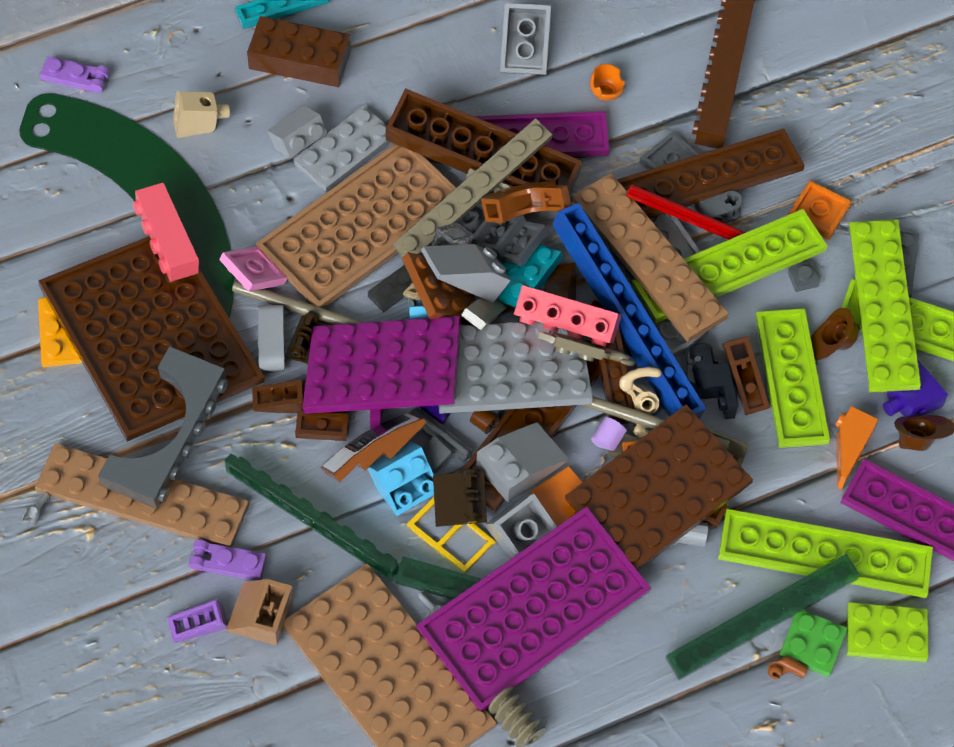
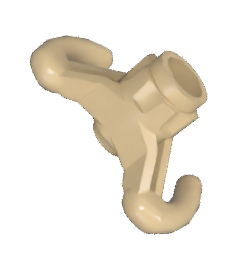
(641, 394)

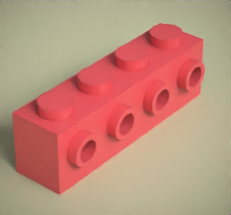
(166, 232)
(568, 315)

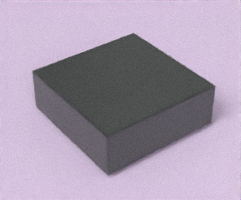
(437, 453)

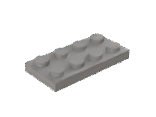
(343, 149)

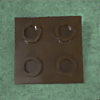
(301, 340)
(460, 498)

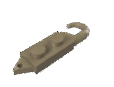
(586, 350)

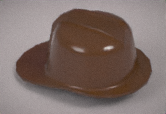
(836, 333)
(921, 431)

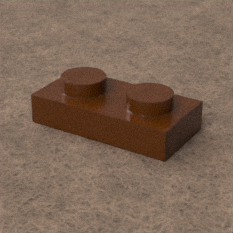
(322, 426)

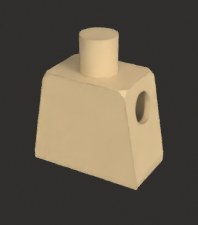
(197, 113)

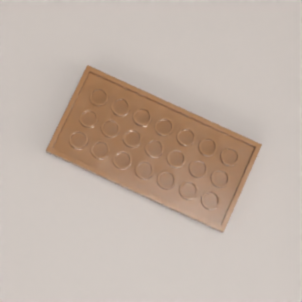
(355, 224)
(384, 667)

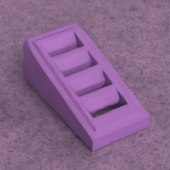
(195, 613)

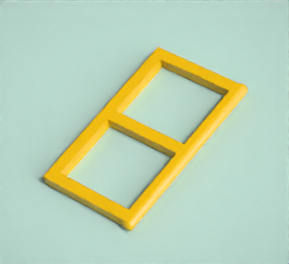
(438, 546)

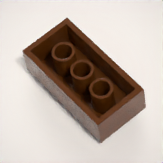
(299, 51)

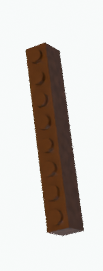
(722, 73)

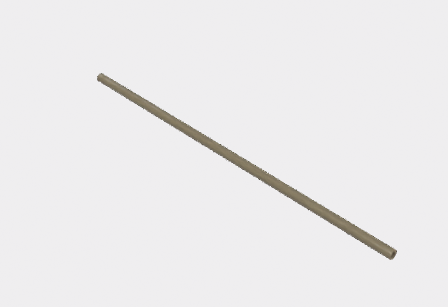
(335, 318)

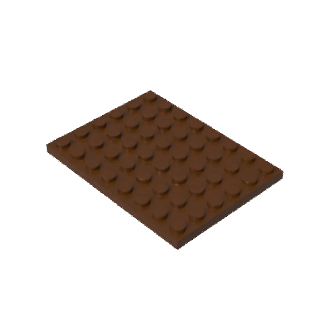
(126, 317)

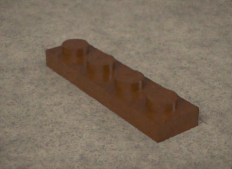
(611, 372)

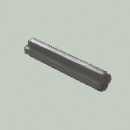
(433, 428)

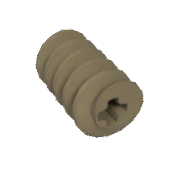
(515, 719)

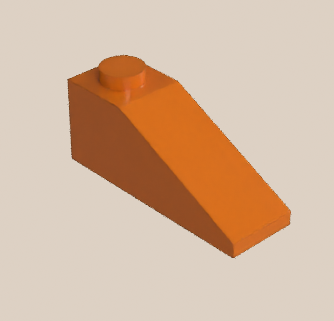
(851, 440)

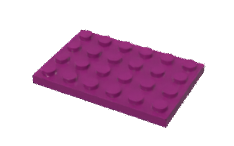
(382, 365)

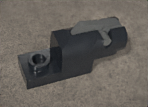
(711, 378)

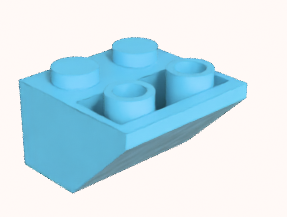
(404, 478)

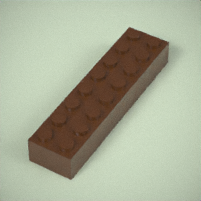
(469, 142)

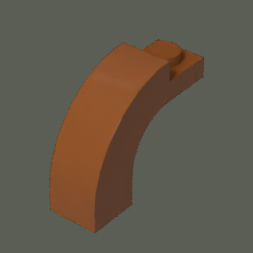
(525, 199)

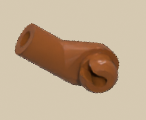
(784, 665)

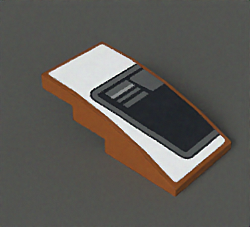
(366, 449)

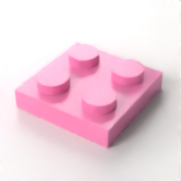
(253, 268)

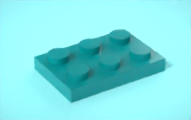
(532, 274)

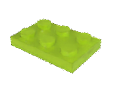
(887, 632)

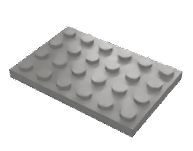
(516, 370)

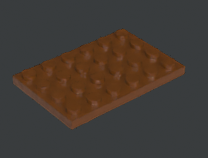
(661, 487)

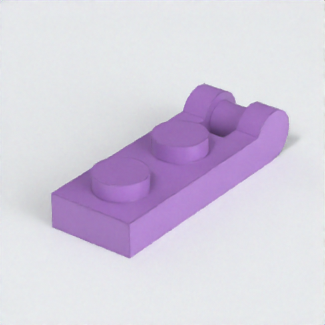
(74, 74)
(227, 560)

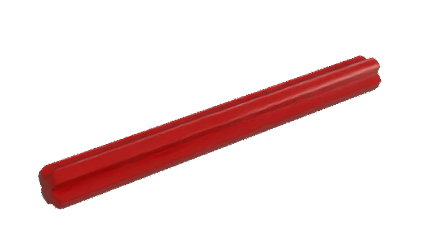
(682, 212)

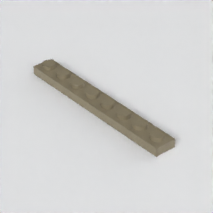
(475, 187)

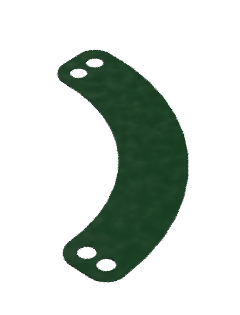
(136, 161)

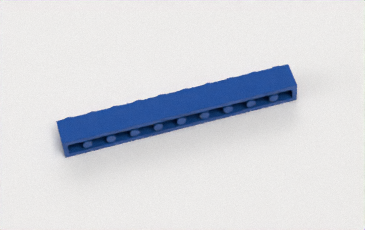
(617, 296)

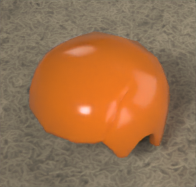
(606, 82)

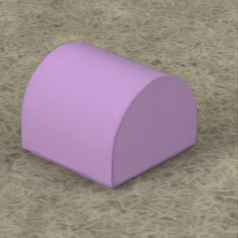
(608, 434)

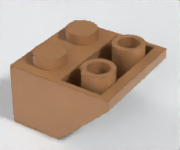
(261, 610)

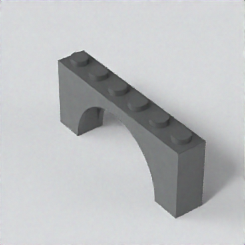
(150, 476)

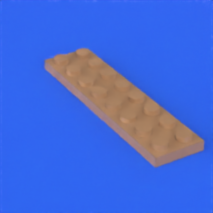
(650, 258)
(187, 511)

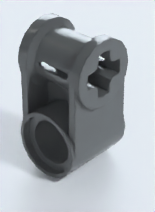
(719, 208)

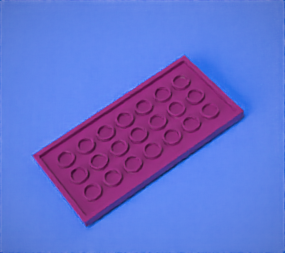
(533, 608)

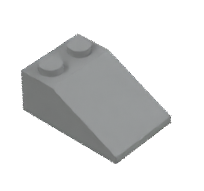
(525, 39)
(468, 268)
(519, 460)
(520, 525)

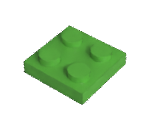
(813, 642)

